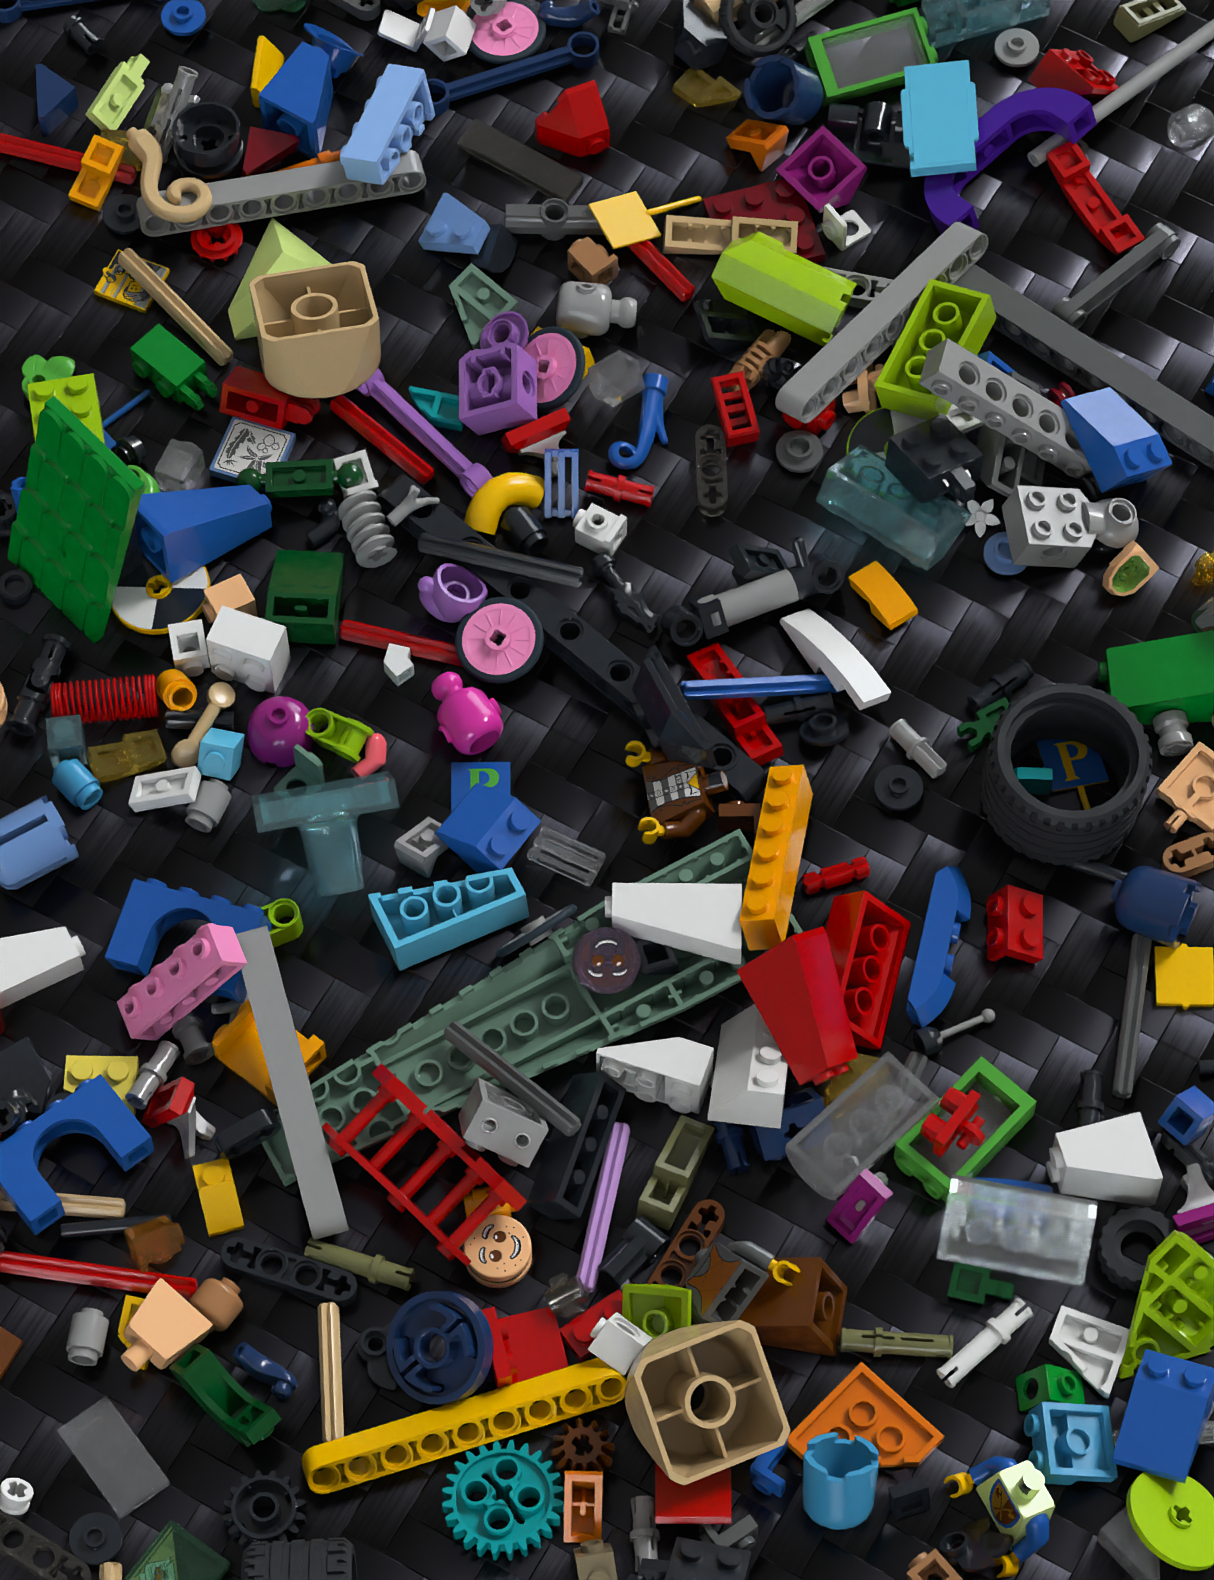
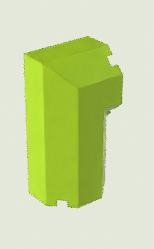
(783, 286)

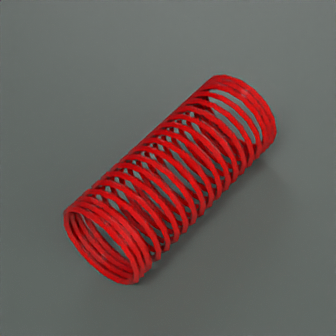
(60, 705)

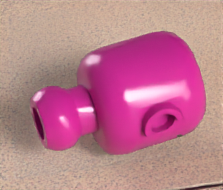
(466, 715)

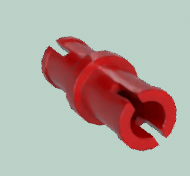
(619, 488)

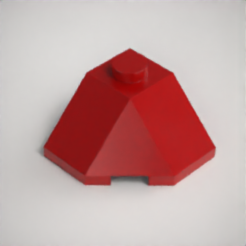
(575, 123)

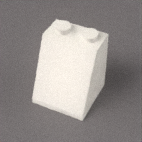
(1107, 1162)

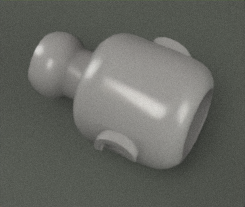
(590, 309)

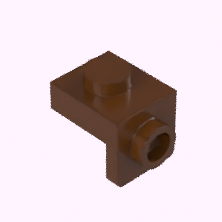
(739, 815)

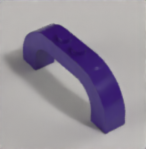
(1000, 127)

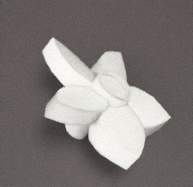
(981, 516)

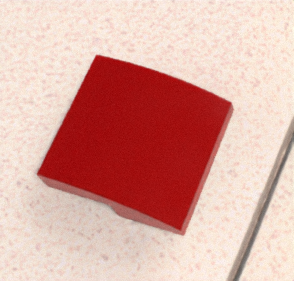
(695, 1503)

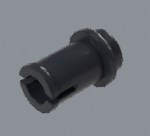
(76, 29)

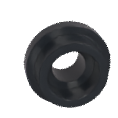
(130, 450)

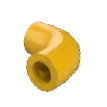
(498, 495)

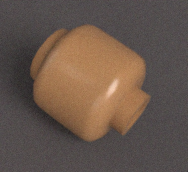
(218, 1302)

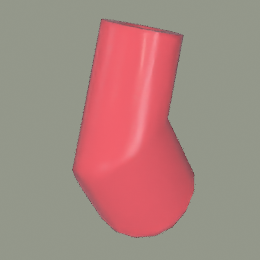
(374, 756)

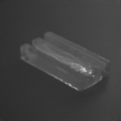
(571, 844)

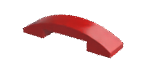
(1090, 201)

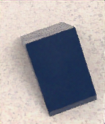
(54, 99)

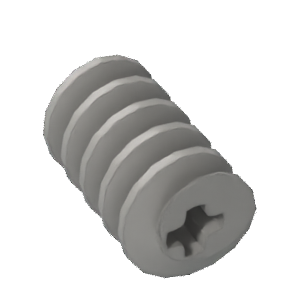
(367, 529)

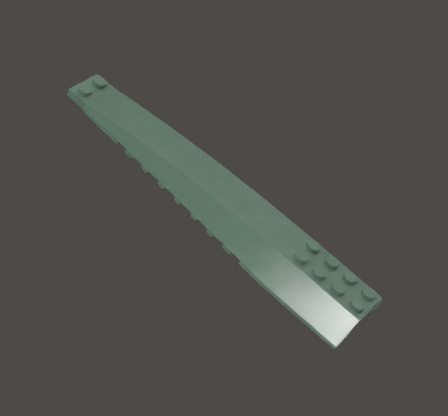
(528, 1015)

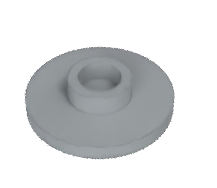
(1016, 47)

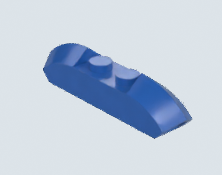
(946, 910)

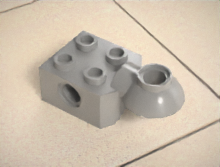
(1061, 524)

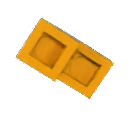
(97, 173)
(884, 594)

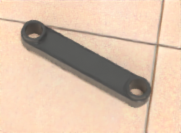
(1158, 242)

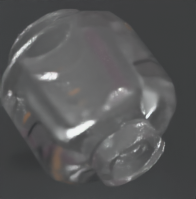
(1191, 127)

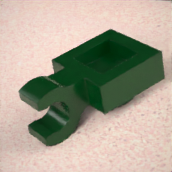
(973, 1284)

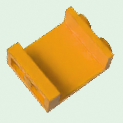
(241, 1051)

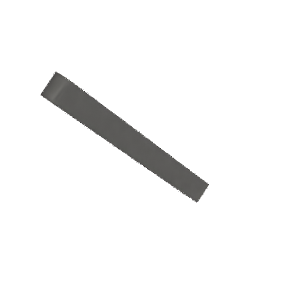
(1095, 365)

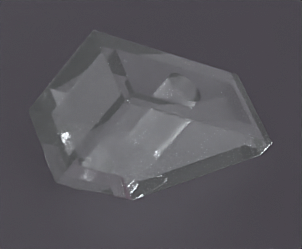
(1127, 1548)

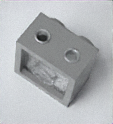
(501, 1124)

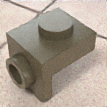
(595, 1561)

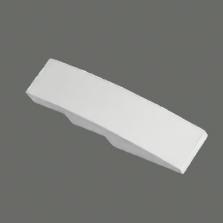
(835, 656)

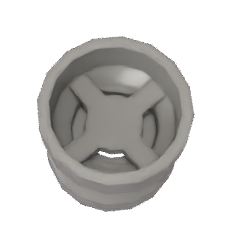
(1173, 733)

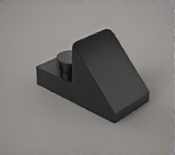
(754, 562)

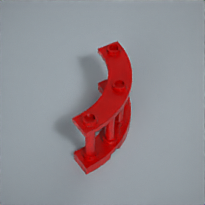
(449, 1146)

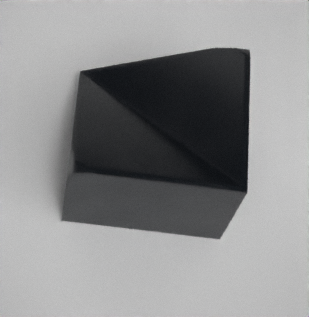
(656, 958)

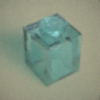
(66, 739)

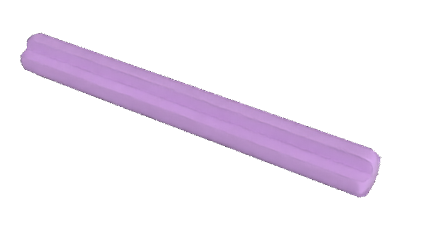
(603, 1205)

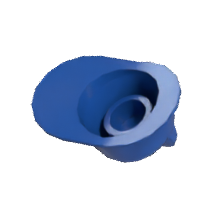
(340, 52)

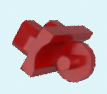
(962, 1109)

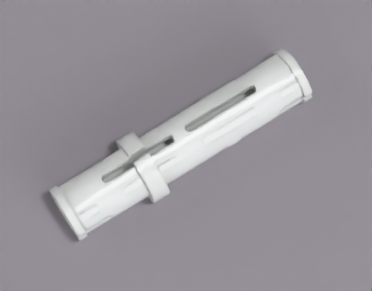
(995, 1333)

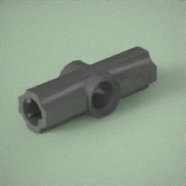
(537, 219)

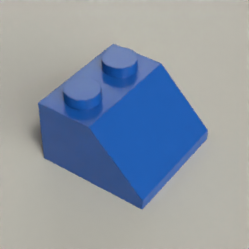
(487, 828)

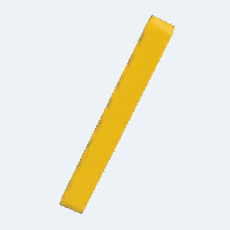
(446, 1423)

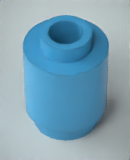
(77, 784)

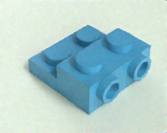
(1071, 1442)

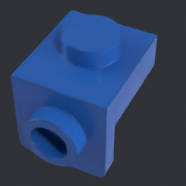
(762, 1473)

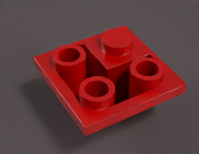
(1073, 73)

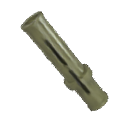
(360, 1264)
(897, 1343)

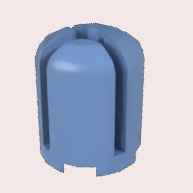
(32, 844)

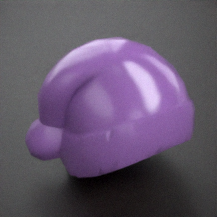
(451, 592)

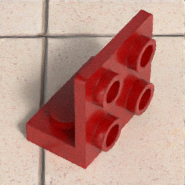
(525, 1345)

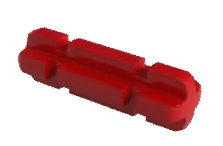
(835, 875)

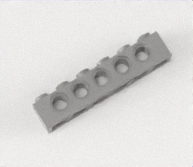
(1004, 405)

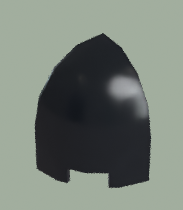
(496, 250)

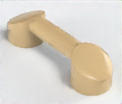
(219, 697)

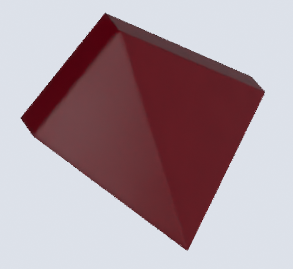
(266, 149)

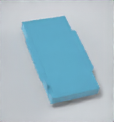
(940, 118)

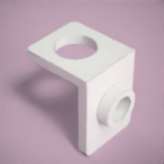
(403, 30)
(836, 227)

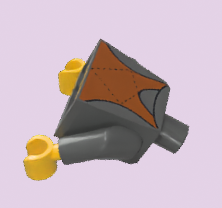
(729, 1279)

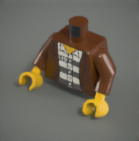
(676, 793)

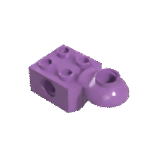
(499, 378)

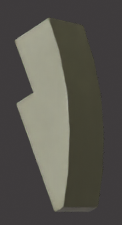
(674, 1172)

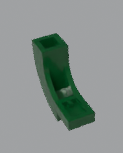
(223, 1397)

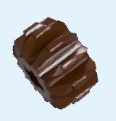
(582, 1436)

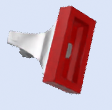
(537, 436)
(176, 1106)

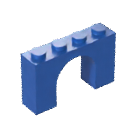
(155, 909)
(89, 1110)

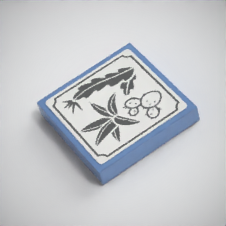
(250, 446)

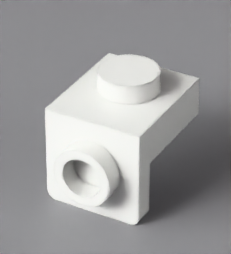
(360, 459)

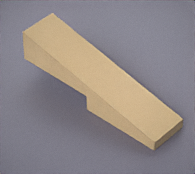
(713, 236)

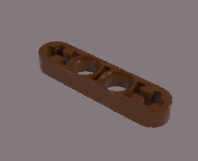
(674, 1257)

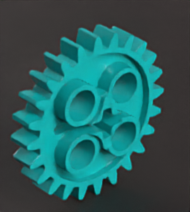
(531, 1481)

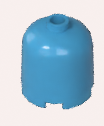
(839, 1480)

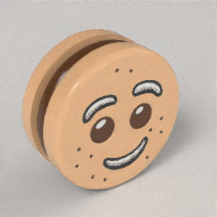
(499, 1252)

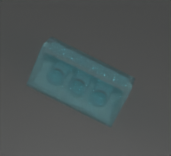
(878, 504)

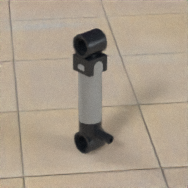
(715, 613)

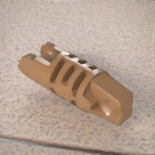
(766, 346)

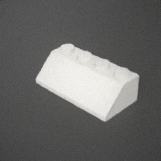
(748, 1073)

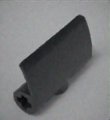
(870, 133)

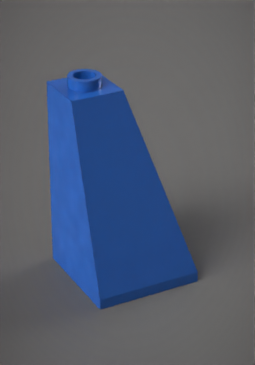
(198, 525)

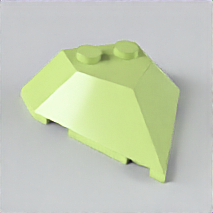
(276, 253)

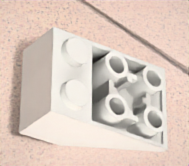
(661, 1071)

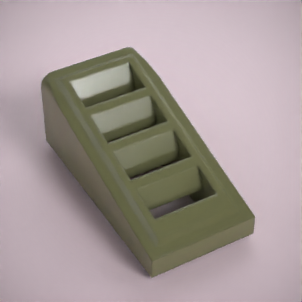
(1135, 27)

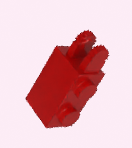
(252, 398)

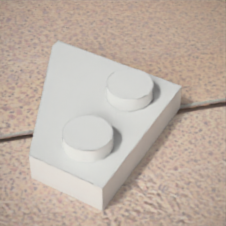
(1090, 1347)

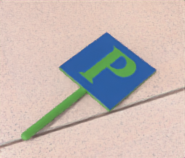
(467, 774)

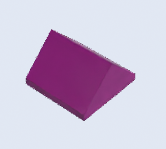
(823, 171)

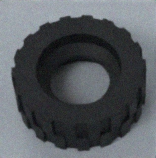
(1117, 1228)

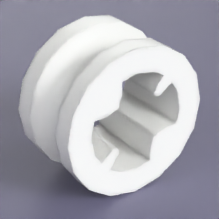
(15, 1496)

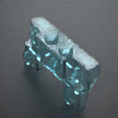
(962, 19)

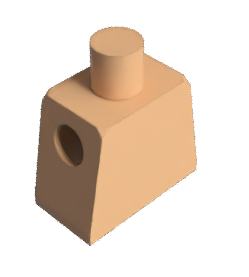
(163, 1328)

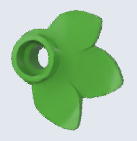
(38, 370)

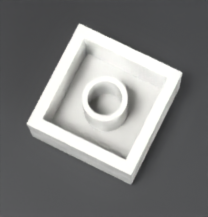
(248, 650)

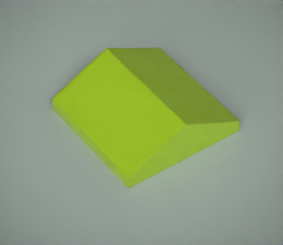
(656, 1307)

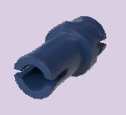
(730, 1139)

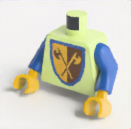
(1016, 1503)

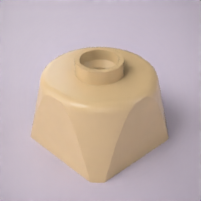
(317, 329)
(739, 1404)

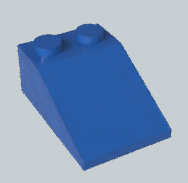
(1115, 439)
(1165, 1416)

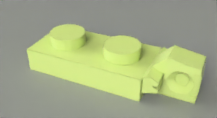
(118, 94)

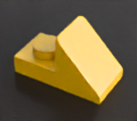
(218, 1197)

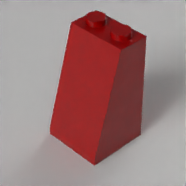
(803, 1005)

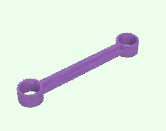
(470, 475)

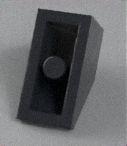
(697, 38)

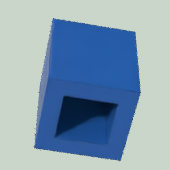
(1188, 1115)

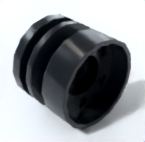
(208, 142)

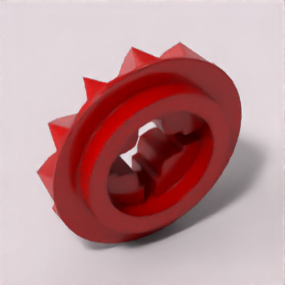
(203, 245)

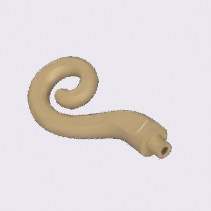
(148, 150)

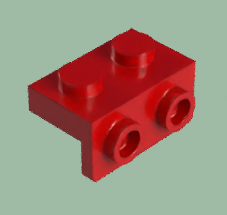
(1015, 925)

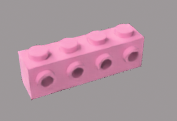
(181, 982)

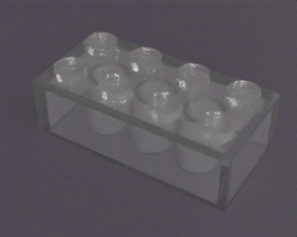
(1017, 1230)

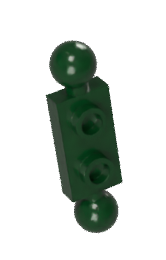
(301, 478)

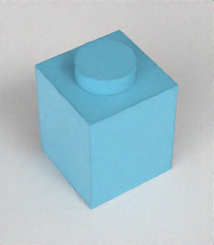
(220, 753)

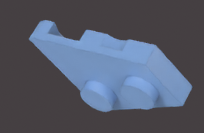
(454, 228)

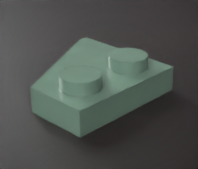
(479, 301)

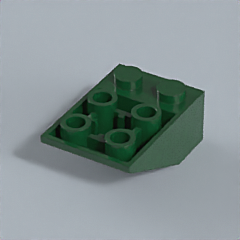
(306, 595)

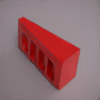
(738, 436)

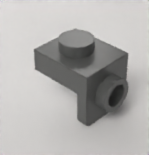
(739, 1536)

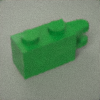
(172, 367)

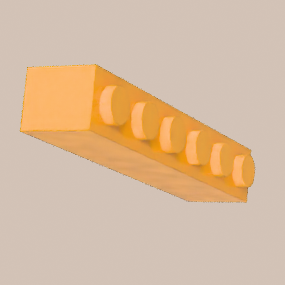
(776, 857)

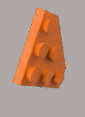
(874, 1411)

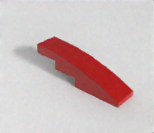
(739, 715)

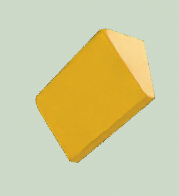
(266, 64)

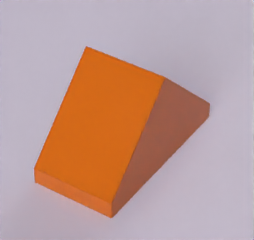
(583, 1506)

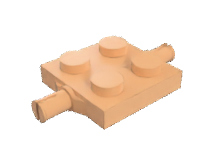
(1191, 790)

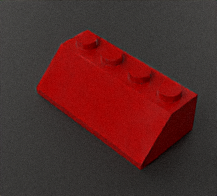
(867, 955)

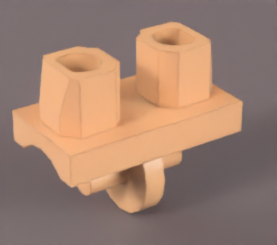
(865, 396)

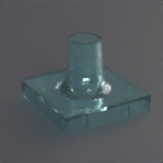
(328, 824)

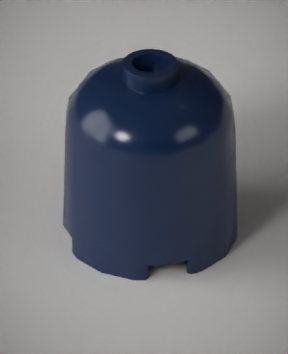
(783, 91)
(1156, 904)

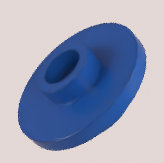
(183, 17)

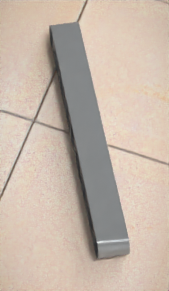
(285, 194)
(878, 324)
(291, 1085)

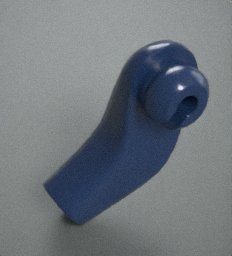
(568, 16)
(265, 1370)

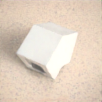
(398, 663)

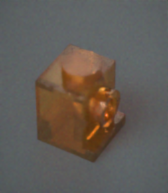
(154, 1241)

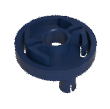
(459, 1368)

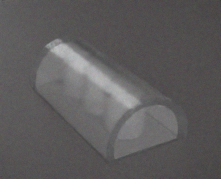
(860, 1127)

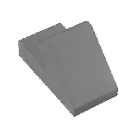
(420, 847)

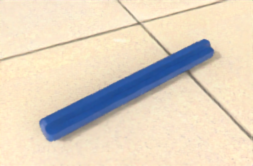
(756, 687)

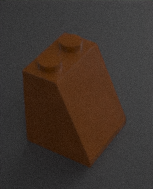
(800, 1315)

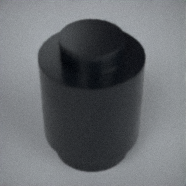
(524, 530)

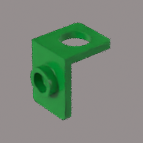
(1054, 1385)

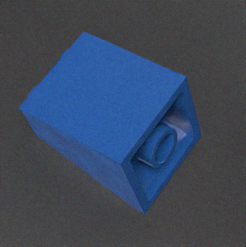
(300, 98)

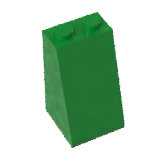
(1163, 676)

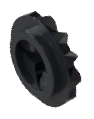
(779, 371)

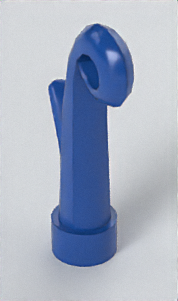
(650, 422)

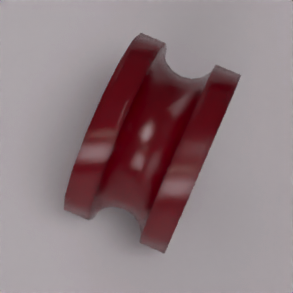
(1063, 392)

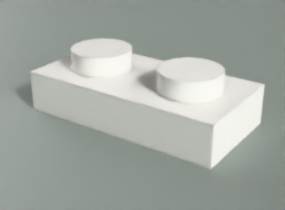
(165, 789)

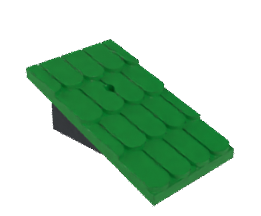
(76, 520)

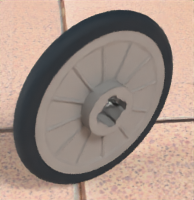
(536, 930)

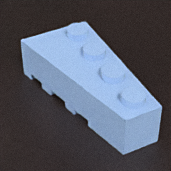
(388, 124)

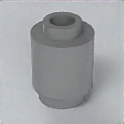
(208, 806)
(87, 1337)

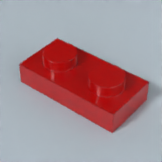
(577, 1332)

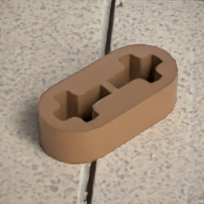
(1188, 850)

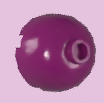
(276, 728)

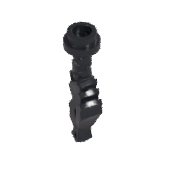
(627, 602)

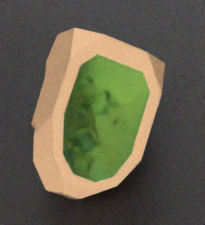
(1129, 570)

